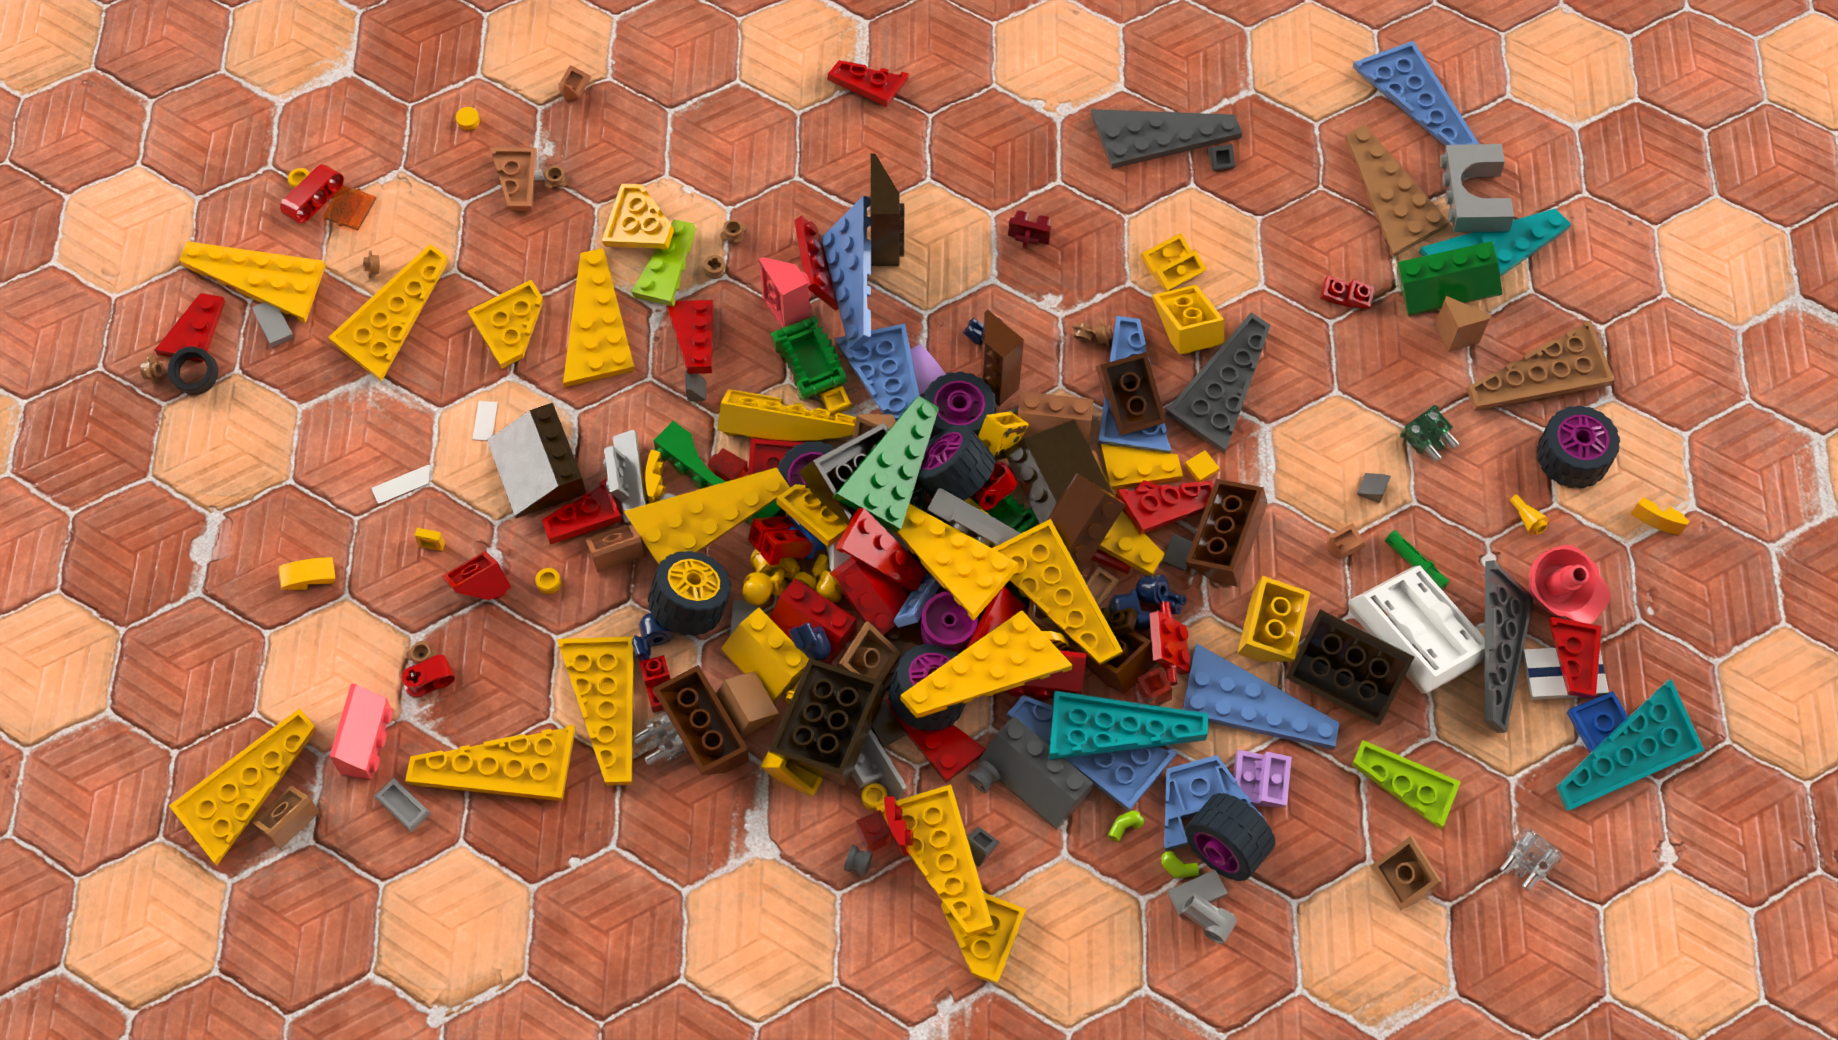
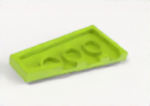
(662, 274)
(1412, 783)

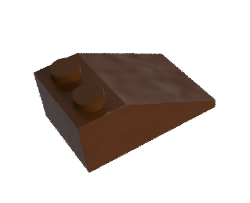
(1131, 393)
(1124, 669)

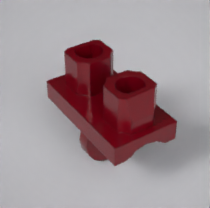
(1028, 231)

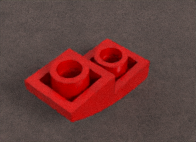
(1352, 294)
(654, 673)
(898, 826)

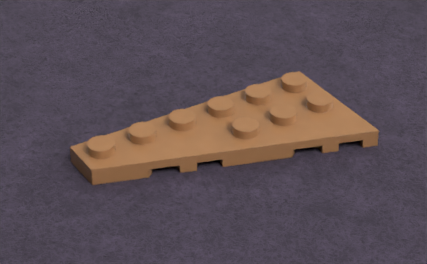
(1395, 198)
(1554, 369)

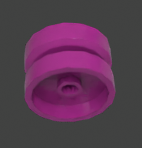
(946, 623)

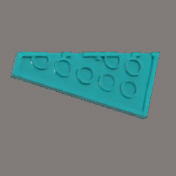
(1512, 246)
(1105, 725)
(1643, 744)

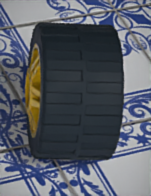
(689, 593)

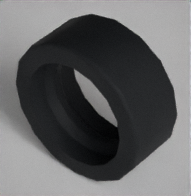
(205, 383)

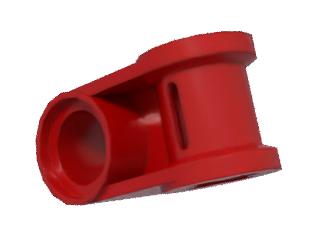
(997, 487)
(429, 674)

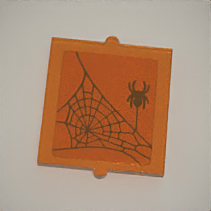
(349, 207)

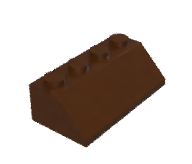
(1001, 357)
(1085, 518)
(1227, 531)
(702, 722)

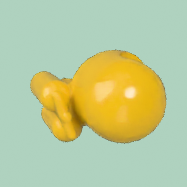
(761, 565)
(825, 585)
(759, 586)

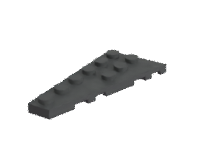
(1148, 135)
(1218, 391)
(1506, 626)

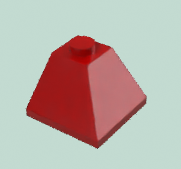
(479, 578)

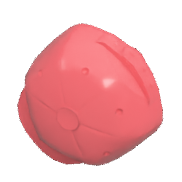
(1568, 584)

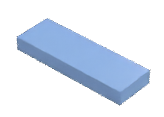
(913, 606)

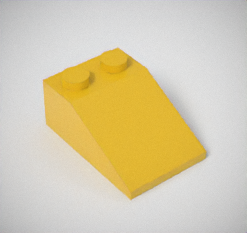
(1189, 319)

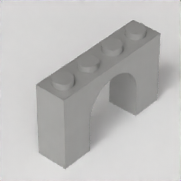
(1467, 211)

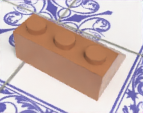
(1048, 411)

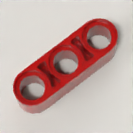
(312, 193)

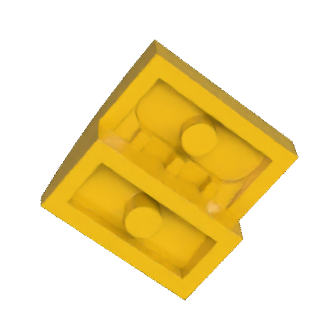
(1173, 262)

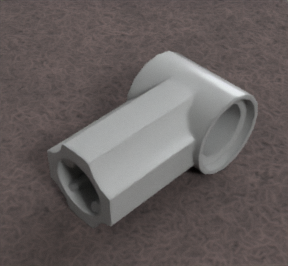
(1215, 921)

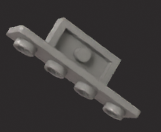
(625, 471)
(970, 519)
(876, 767)

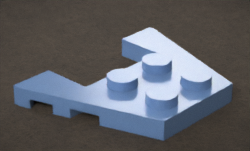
(1189, 789)

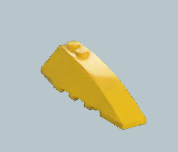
(769, 418)

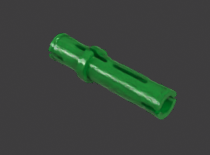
(1414, 558)

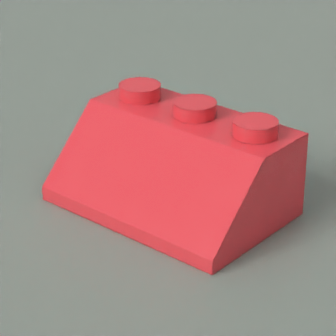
(785, 291)
(361, 733)

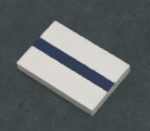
(1546, 677)

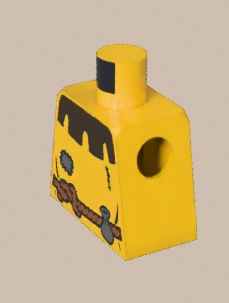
(1001, 432)

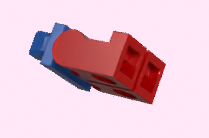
(782, 538)

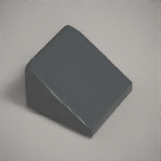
(1221, 157)
(695, 387)
(1373, 486)
(1177, 552)
(981, 845)

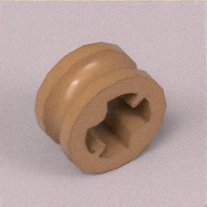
(721, 269)

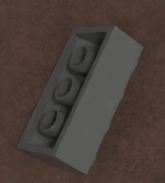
(1045, 785)

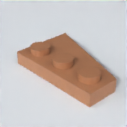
(517, 175)

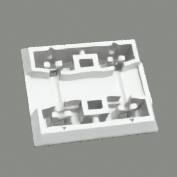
(1422, 624)

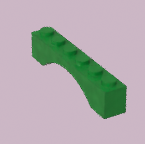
(678, 449)

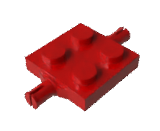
(1169, 643)

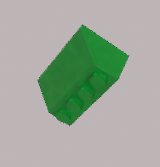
(1459, 273)

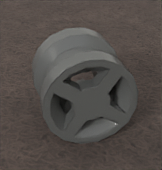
(984, 776)
(858, 860)

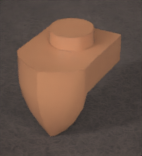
(573, 83)
(1345, 542)

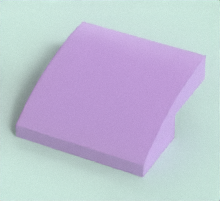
(925, 368)
(1263, 777)

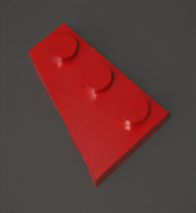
(869, 83)
(194, 327)
(767, 454)
(587, 514)
(1578, 655)

